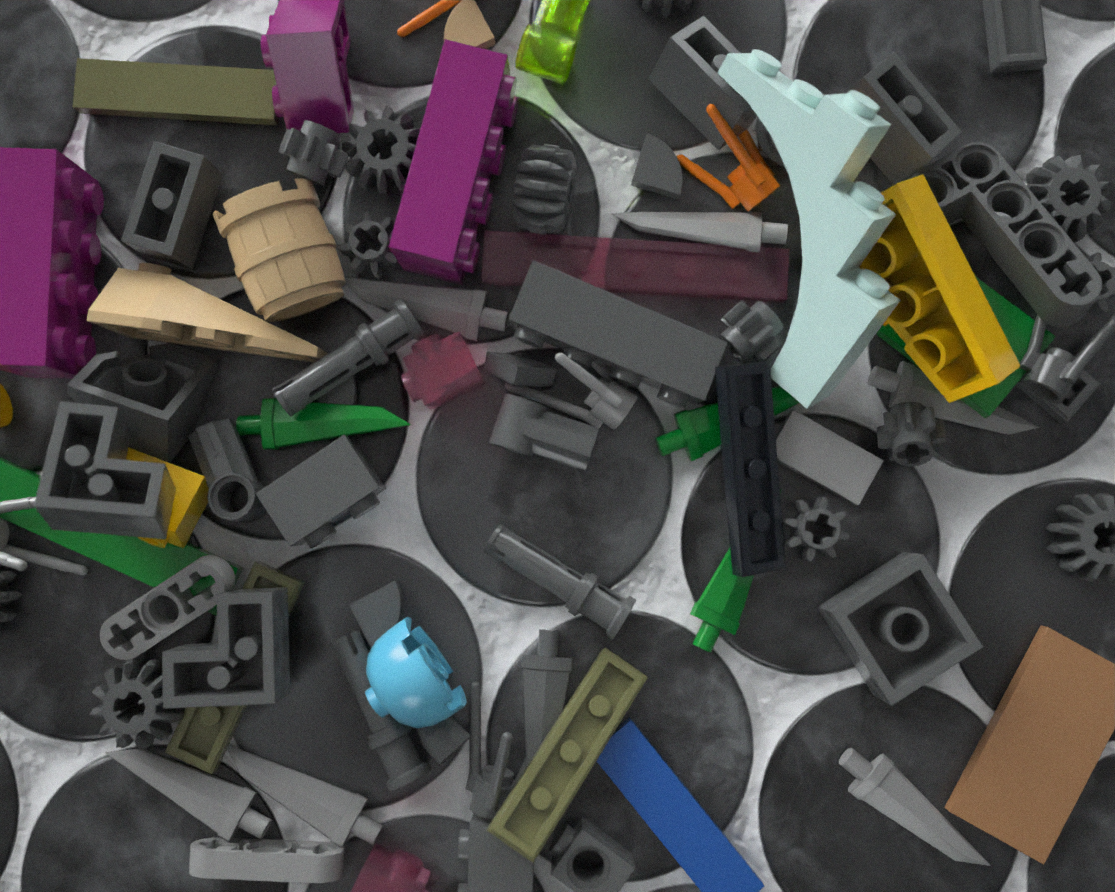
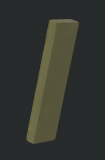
(174, 91)
(207, 731)
(567, 755)

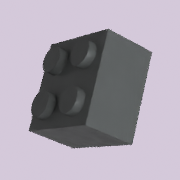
(900, 627)

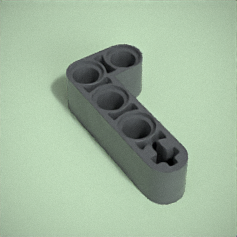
(1055, 286)

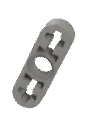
(158, 626)
(266, 860)

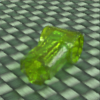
(551, 42)

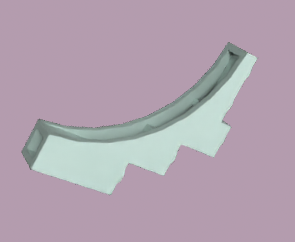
(824, 150)

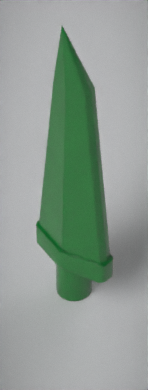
(314, 422)
(700, 427)
(720, 604)

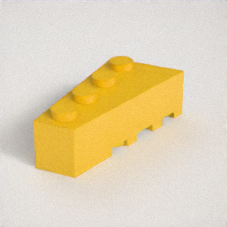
(941, 305)

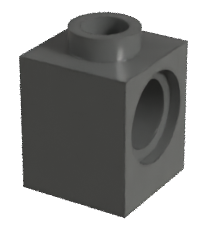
(608, 876)

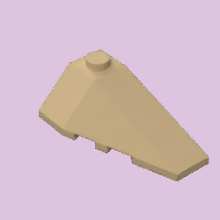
(168, 310)

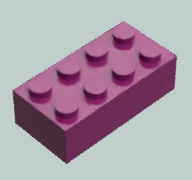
(454, 163)
(46, 262)

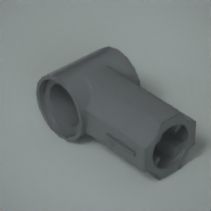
(531, 429)
(225, 469)

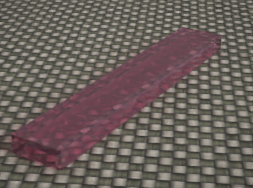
(641, 265)

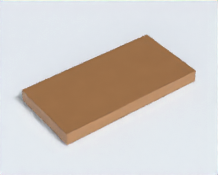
(1039, 745)

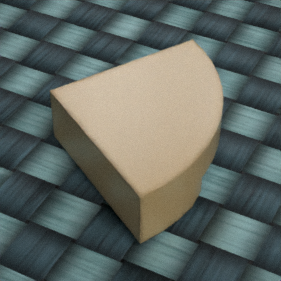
(468, 26)

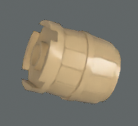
(282, 250)

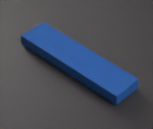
(675, 813)

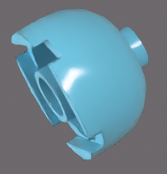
(411, 678)

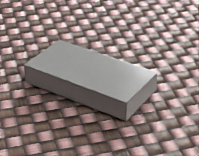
(825, 458)

